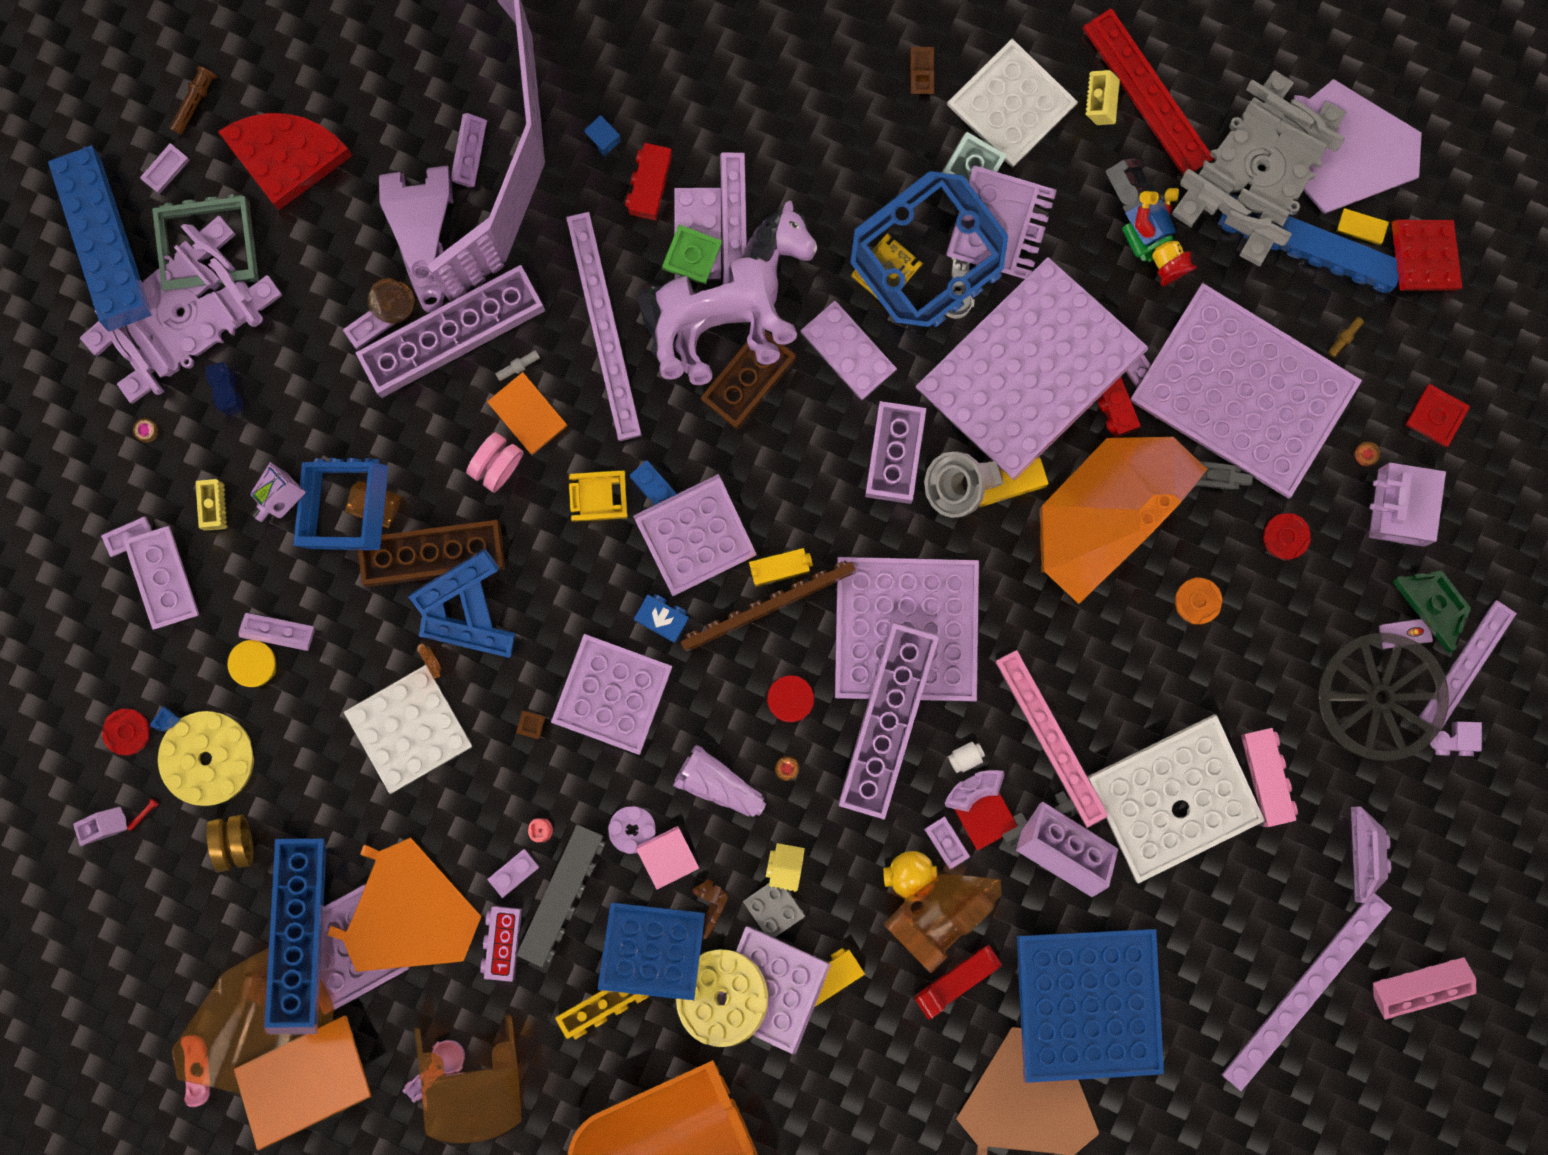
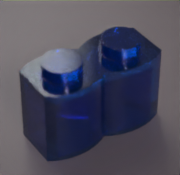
(224, 393)

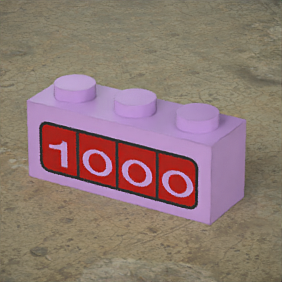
(501, 943)

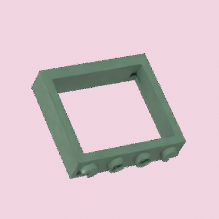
(191, 208)

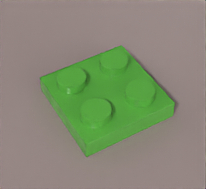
(692, 254)

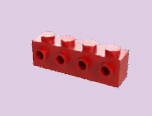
(1118, 410)

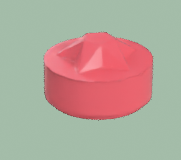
(540, 830)

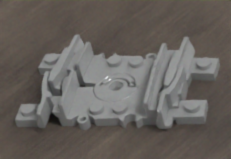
(1270, 136)

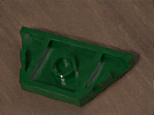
(1436, 604)

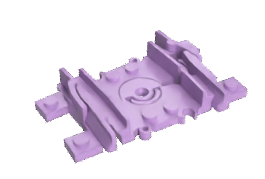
(204, 319)

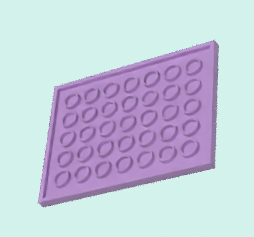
(1031, 368)
(1245, 390)

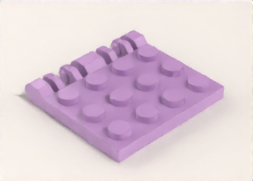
(1012, 206)

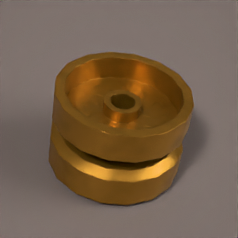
(230, 843)

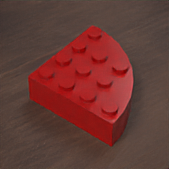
(284, 153)

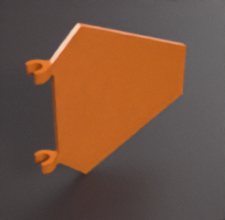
(407, 914)

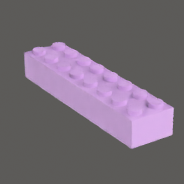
(450, 331)
(888, 720)

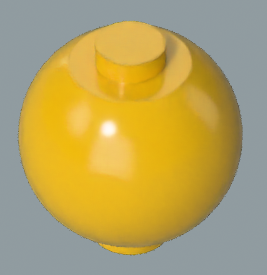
(909, 873)

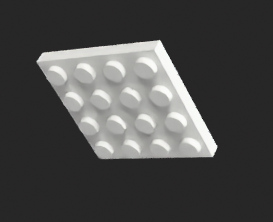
(1012, 103)
(408, 729)

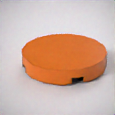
(1198, 601)

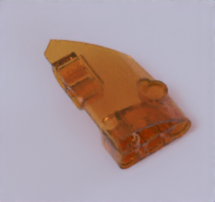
(949, 909)

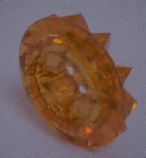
(429, 660)

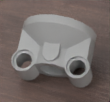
(945, 485)

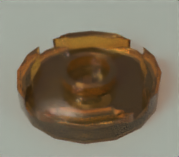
(390, 301)

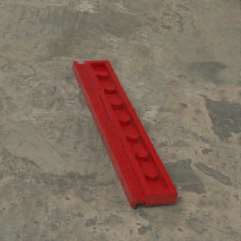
(1147, 92)

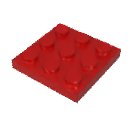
(1426, 255)

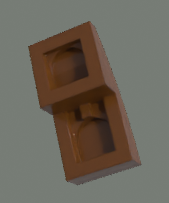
(922, 70)

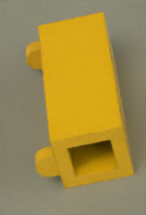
(780, 567)

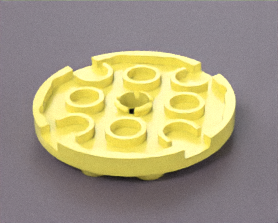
(181, 763)
(745, 1001)

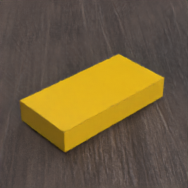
(1362, 226)

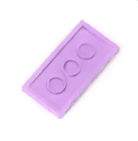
(701, 212)
(848, 350)
(161, 577)

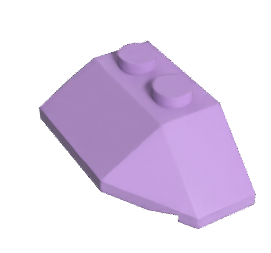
(1369, 854)

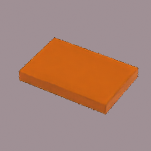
(527, 413)

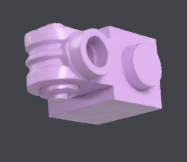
(1465, 738)

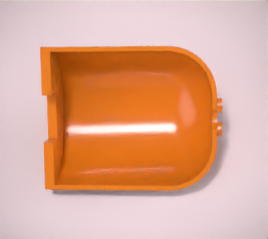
(673, 1118)

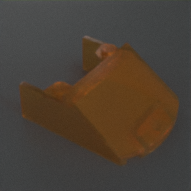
(471, 1103)

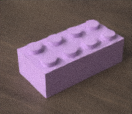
(895, 452)

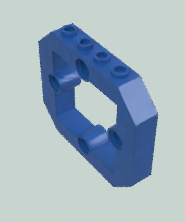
(984, 226)

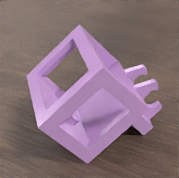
(1407, 504)

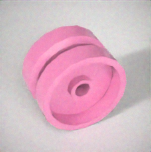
(494, 462)

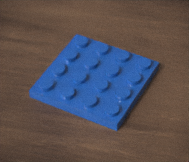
(651, 951)

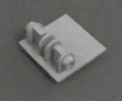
(774, 909)

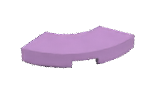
(974, 788)

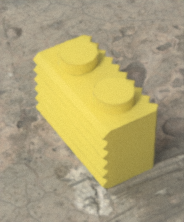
(1102, 97)
(211, 505)
(785, 867)

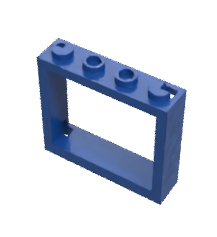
(309, 504)

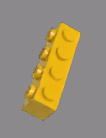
(594, 1011)

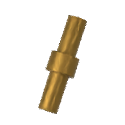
(1345, 337)

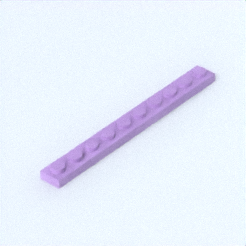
(603, 326)
(1306, 992)

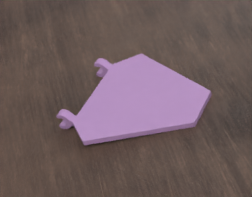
(1373, 157)

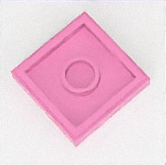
(667, 857)

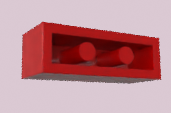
(649, 181)

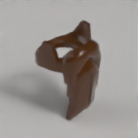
(718, 900)

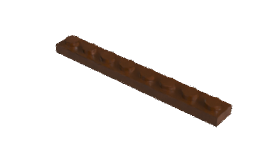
(760, 609)

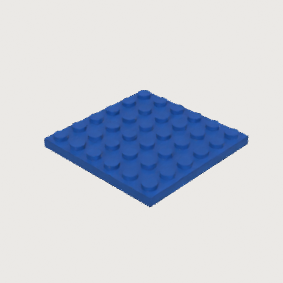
(1090, 1005)

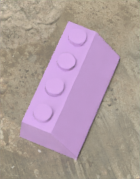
(1068, 850)

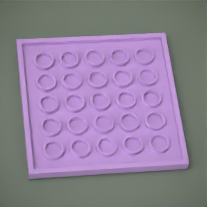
(917, 594)

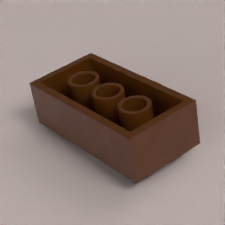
(746, 383)

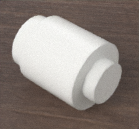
(966, 757)

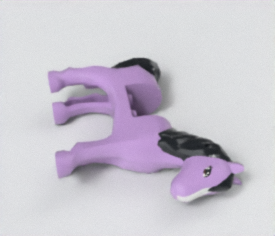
(750, 298)

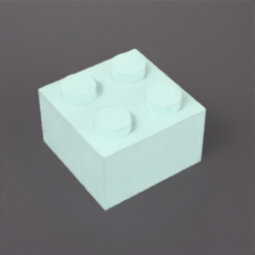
(974, 152)

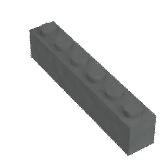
(560, 895)

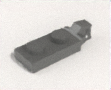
(1223, 476)

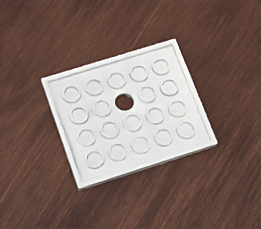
(1188, 767)

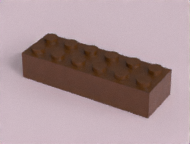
(428, 552)

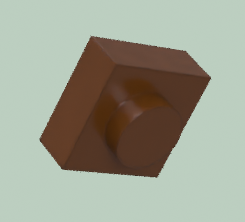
(530, 724)

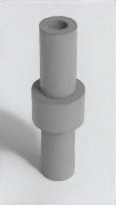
(517, 365)

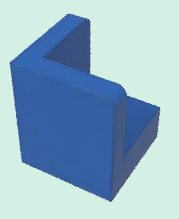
(603, 135)

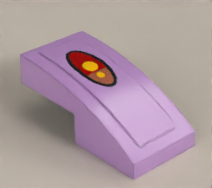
(1414, 629)

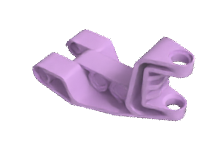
(416, 221)

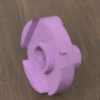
(632, 816)

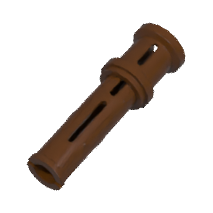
(197, 90)

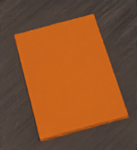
(302, 1083)

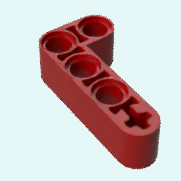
(957, 981)

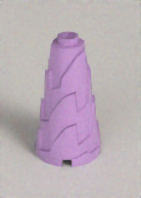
(715, 782)

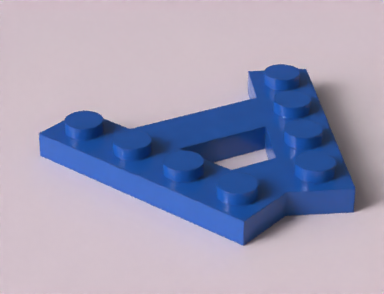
(478, 630)

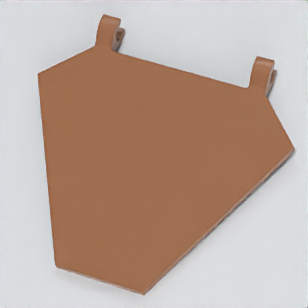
(1025, 1115)

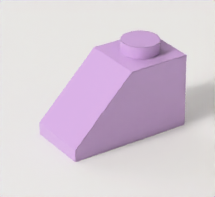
(100, 826)

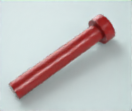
(152, 803)

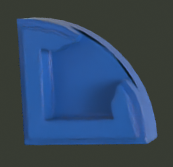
(164, 720)

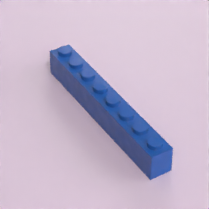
(1335, 253)

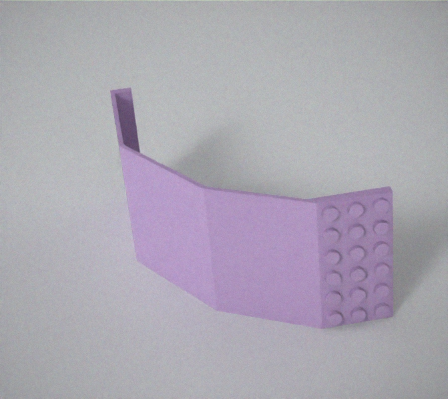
(490, 242)

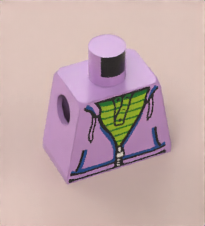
(275, 493)

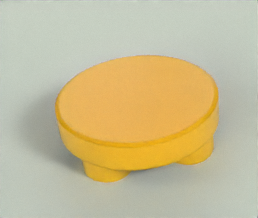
(252, 663)

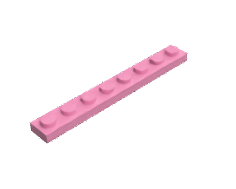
(1052, 739)

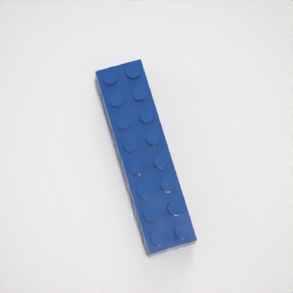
(100, 239)
(295, 937)

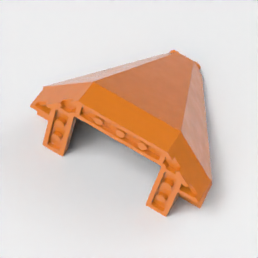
(1112, 508)

